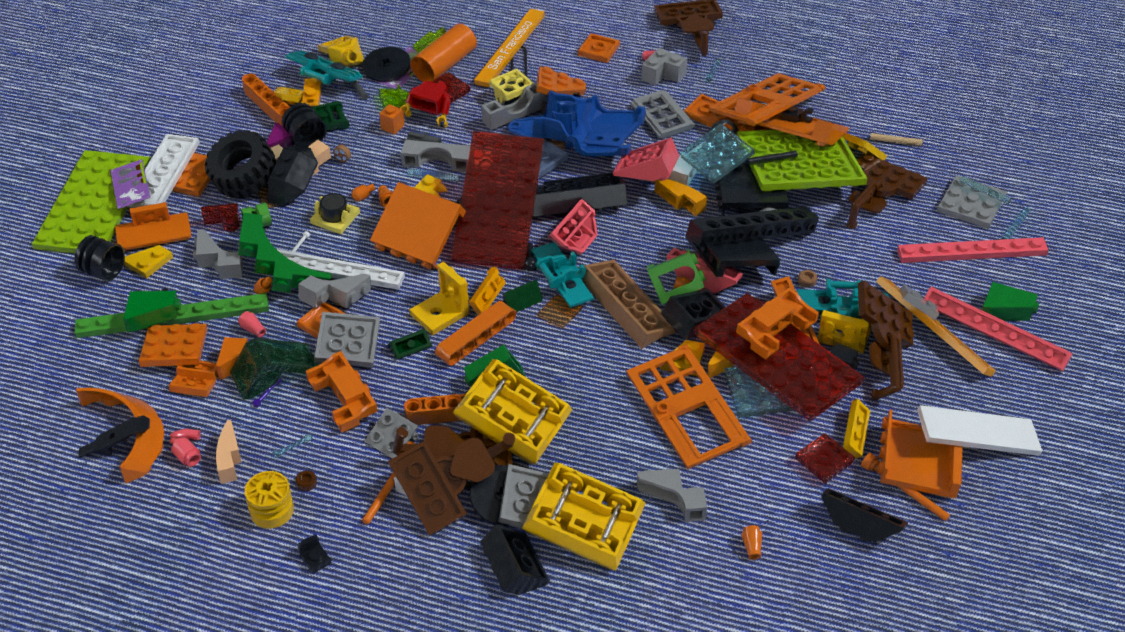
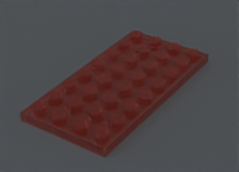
(498, 200)
(797, 373)

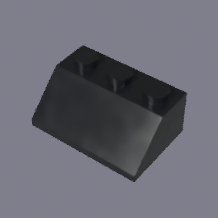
(513, 560)

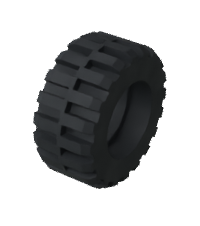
(232, 150)

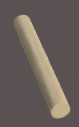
(896, 139)

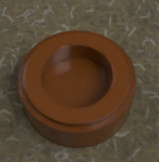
(306, 480)

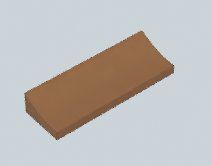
(626, 302)

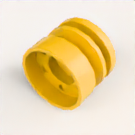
(269, 499)

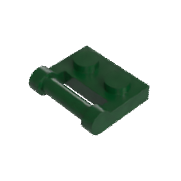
(326, 115)

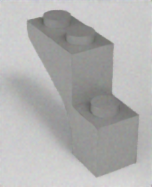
(210, 255)
(341, 291)
(667, 486)

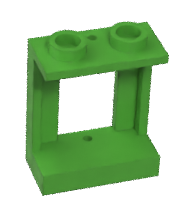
(683, 260)

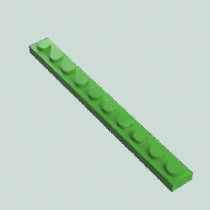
(189, 313)

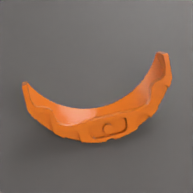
(147, 445)

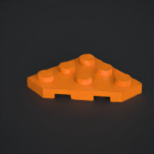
(558, 82)

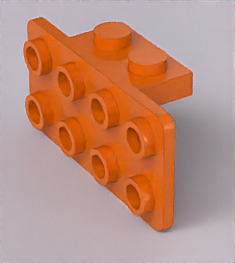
(152, 227)

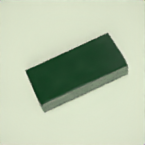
(523, 296)
(410, 344)

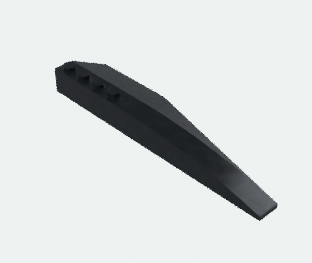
(563, 194)

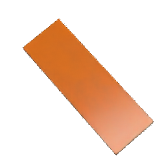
(699, 111)

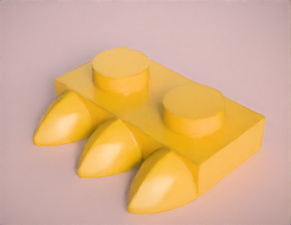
(290, 95)
(431, 185)

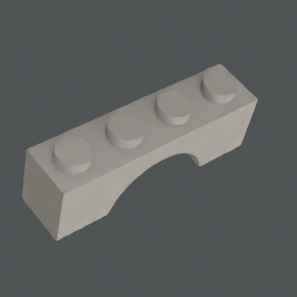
(497, 115)
(419, 152)

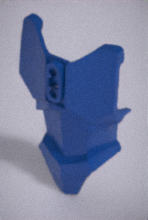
(582, 125)

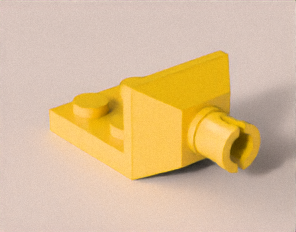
(343, 50)

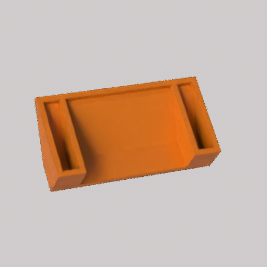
(818, 130)

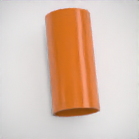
(443, 53)

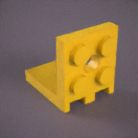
(449, 302)
(854, 331)

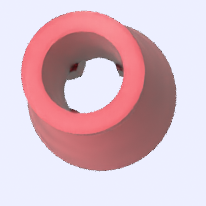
(251, 323)

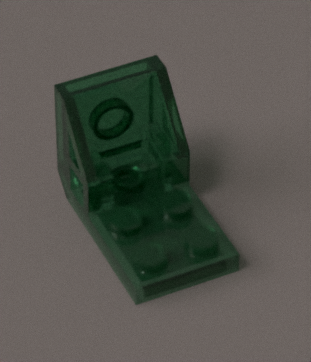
(261, 355)

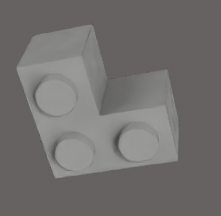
(663, 64)

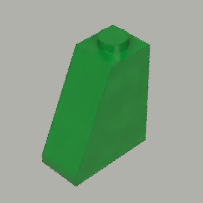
(1010, 303)
(150, 308)
(501, 353)

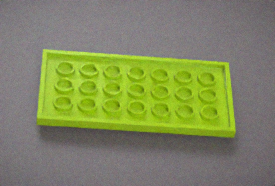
(85, 203)

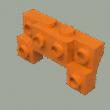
(773, 318)
(347, 387)

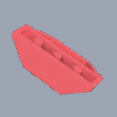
(576, 229)
(713, 283)

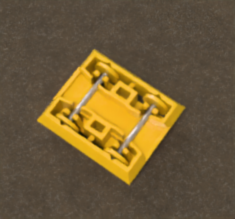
(497, 409)
(582, 521)

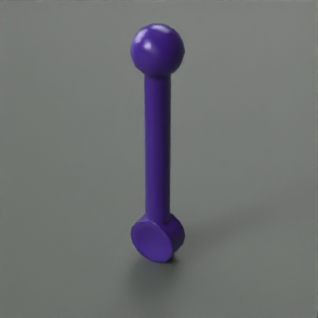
(257, 402)

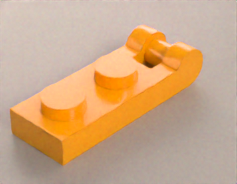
(312, 92)
(487, 291)

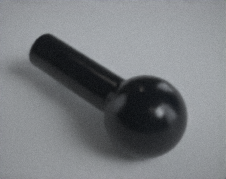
(530, 260)

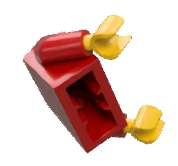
(429, 98)

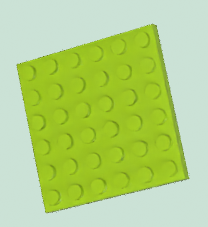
(812, 168)

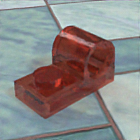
(226, 214)

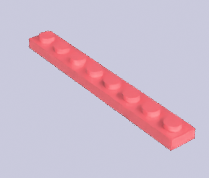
(972, 250)
(999, 329)

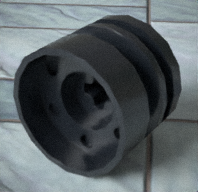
(304, 124)
(99, 258)

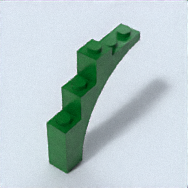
(269, 260)

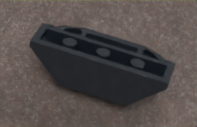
(291, 174)
(860, 518)

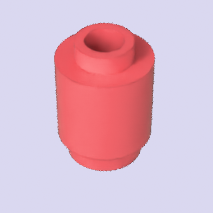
(186, 452)

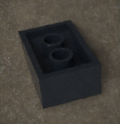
(690, 310)

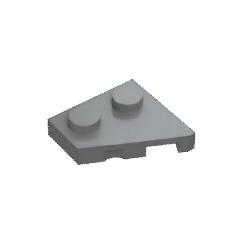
(916, 300)

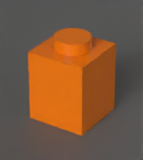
(391, 119)

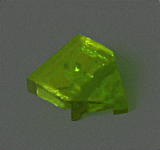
(427, 39)
(393, 97)

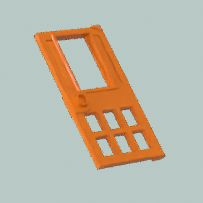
(775, 101)
(669, 409)

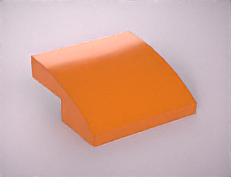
(195, 379)

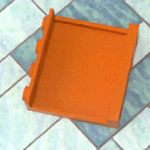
(416, 225)
(915, 463)

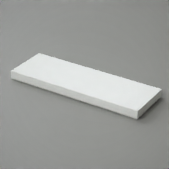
(167, 166)
(979, 430)

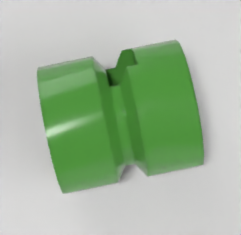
(261, 209)

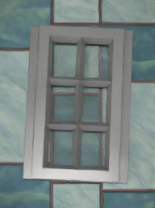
(663, 114)

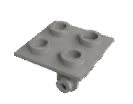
(384, 432)

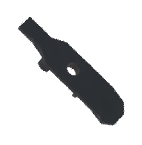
(113, 436)

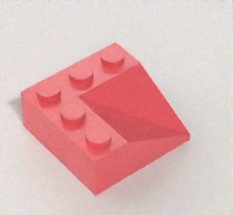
(649, 162)

